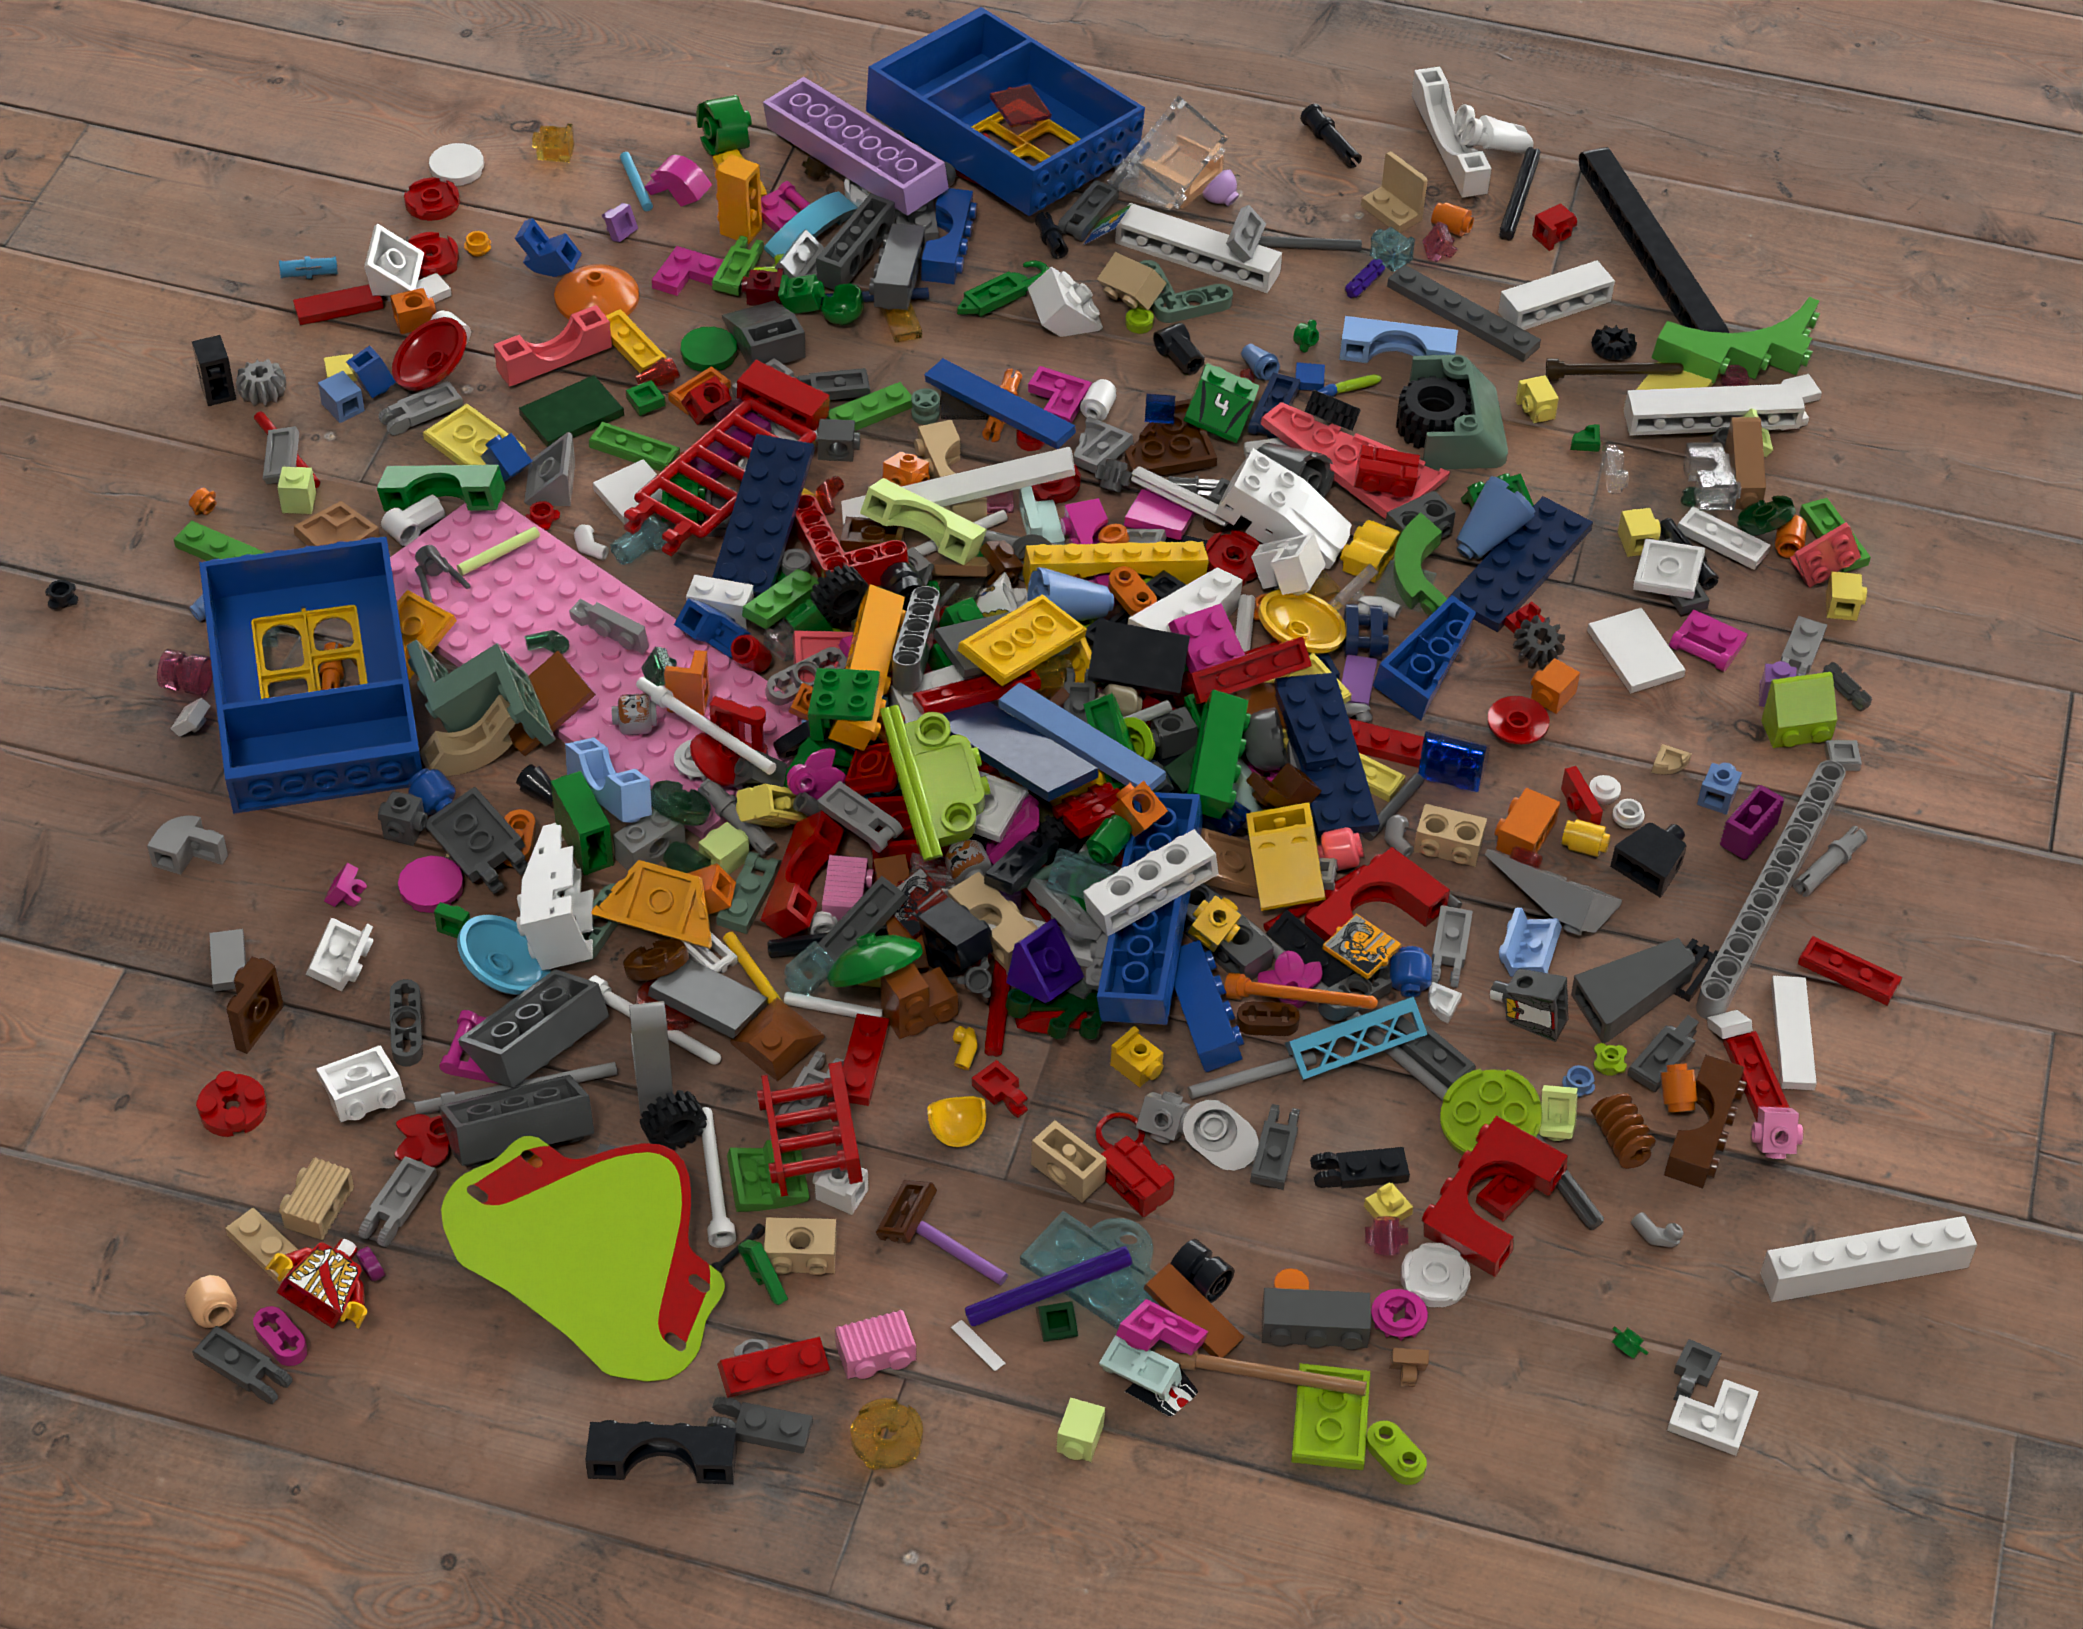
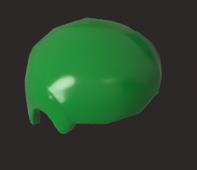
(844, 305)

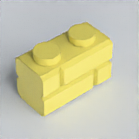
(767, 806)

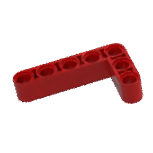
(827, 552)

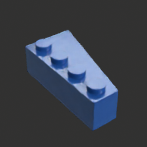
(1424, 658)

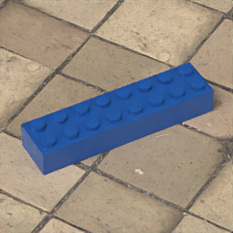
(1144, 955)

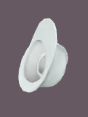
(1220, 1135)

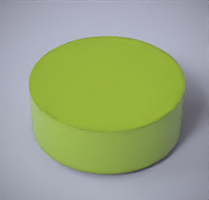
(1139, 320)

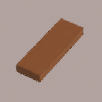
(1180, 1297)

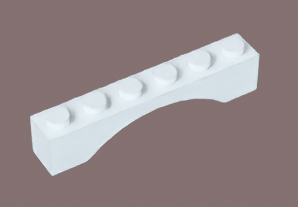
(1466, 165)

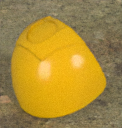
(957, 1120)

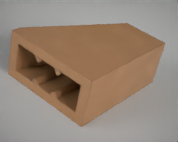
(1746, 455)

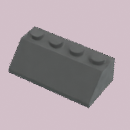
(535, 1027)
(489, 1123)

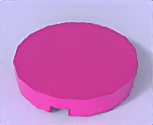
(429, 882)

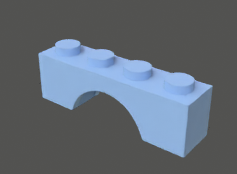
(1368, 337)
(621, 793)

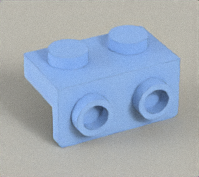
(1529, 943)

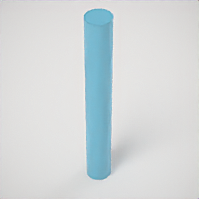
(636, 181)

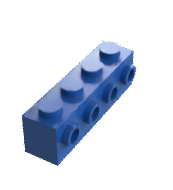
(1204, 1010)

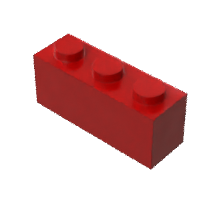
(784, 394)

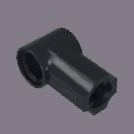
(1177, 344)

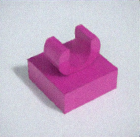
(343, 885)

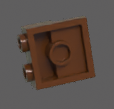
(865, 532)
(255, 1004)

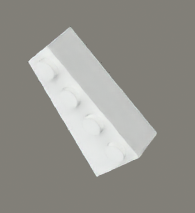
(1200, 594)

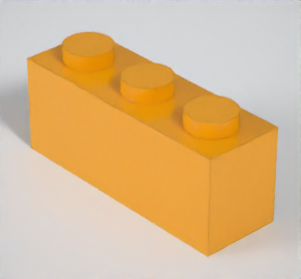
(739, 198)

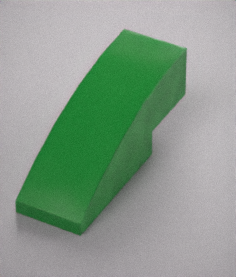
(1107, 718)

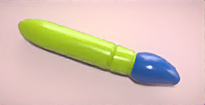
(1350, 385)

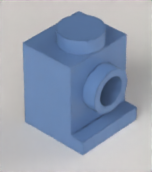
(1722, 780)

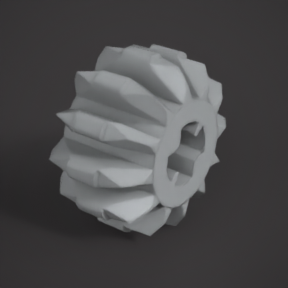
(261, 382)

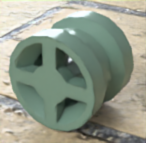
(925, 406)

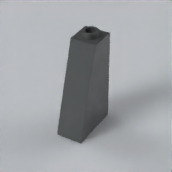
(1631, 986)

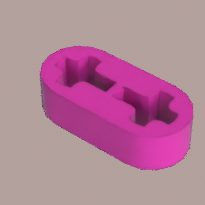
(274, 1340)

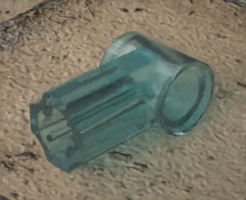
(631, 546)

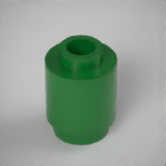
(1109, 839)

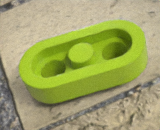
(1394, 1450)

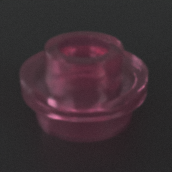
(1735, 376)

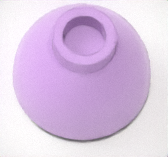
(1222, 189)

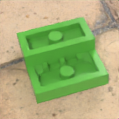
(753, 1183)

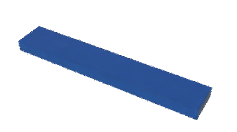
(1000, 403)

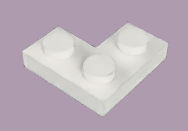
(1717, 1425)

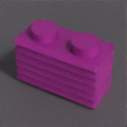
(1752, 821)

